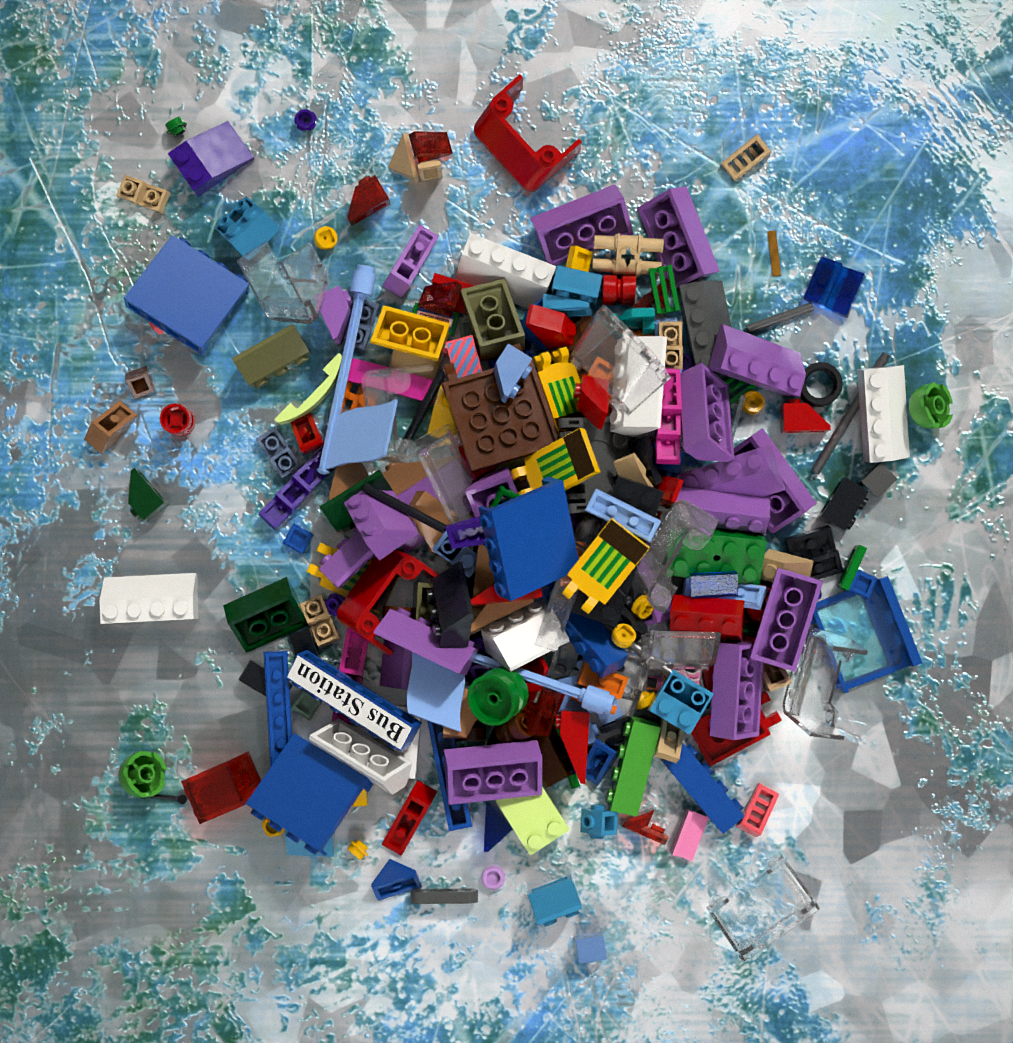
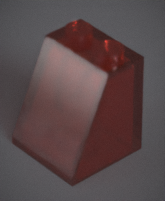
(222, 787)

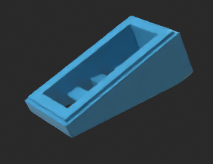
(569, 306)

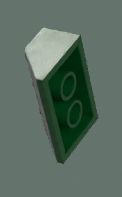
(336, 510)
(265, 615)

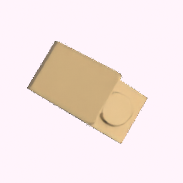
(669, 742)

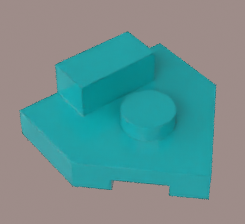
(639, 319)

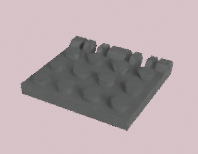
(607, 448)

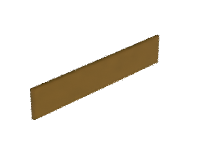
(774, 254)

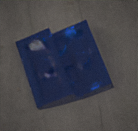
(834, 287)

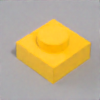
(579, 258)

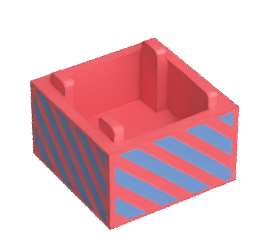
(463, 355)

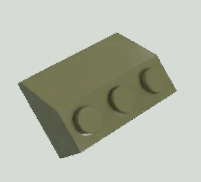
(272, 357)

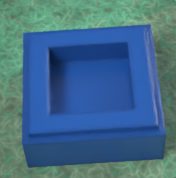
(298, 538)
(863, 584)

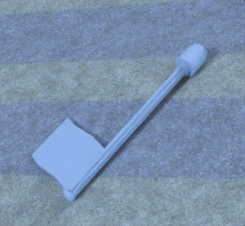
(363, 431)
(438, 692)

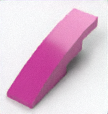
(417, 389)
(668, 435)
(352, 663)

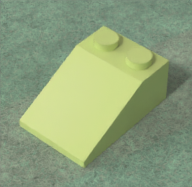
(534, 820)

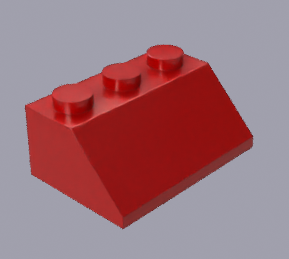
(708, 616)

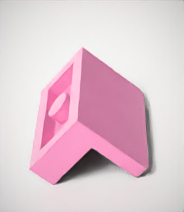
(689, 834)

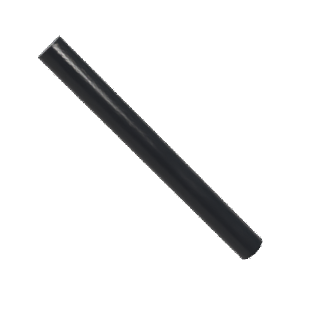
(424, 406)
(405, 508)

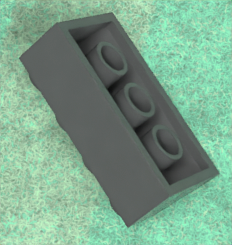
(703, 312)

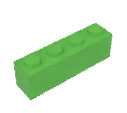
(633, 766)

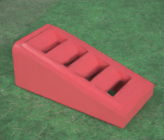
(750, 829)

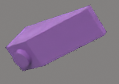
(410, 261)

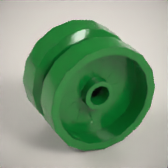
(497, 696)

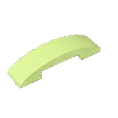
(291, 413)

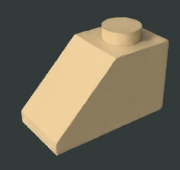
(784, 561)

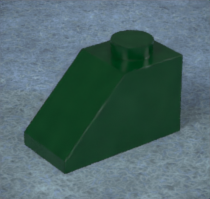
(144, 497)

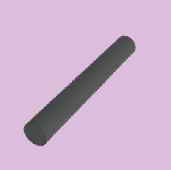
(778, 318)

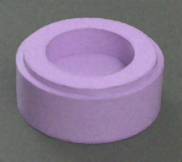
(493, 877)

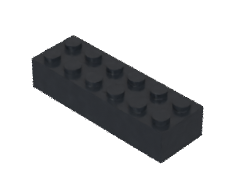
(645, 499)

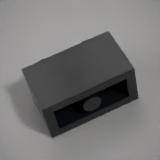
(843, 505)

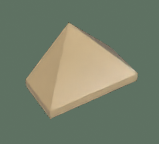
(403, 160)

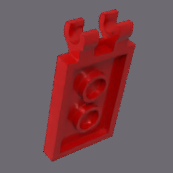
(717, 749)

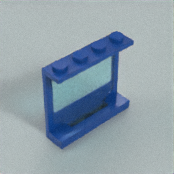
(874, 625)

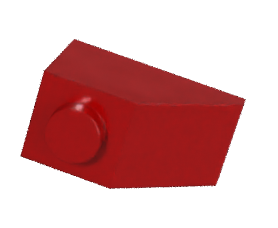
(550, 326)
(592, 400)
(801, 418)

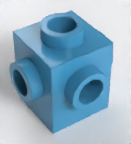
(594, 822)

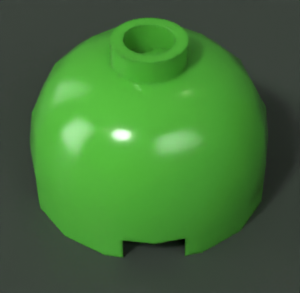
(930, 406)
(142, 774)

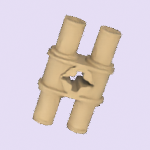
(620, 244)

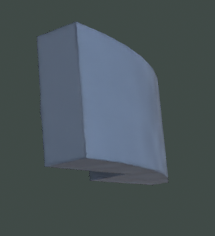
(366, 324)
(278, 452)

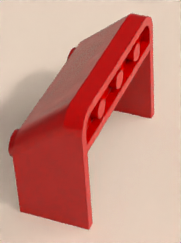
(524, 164)
(356, 606)

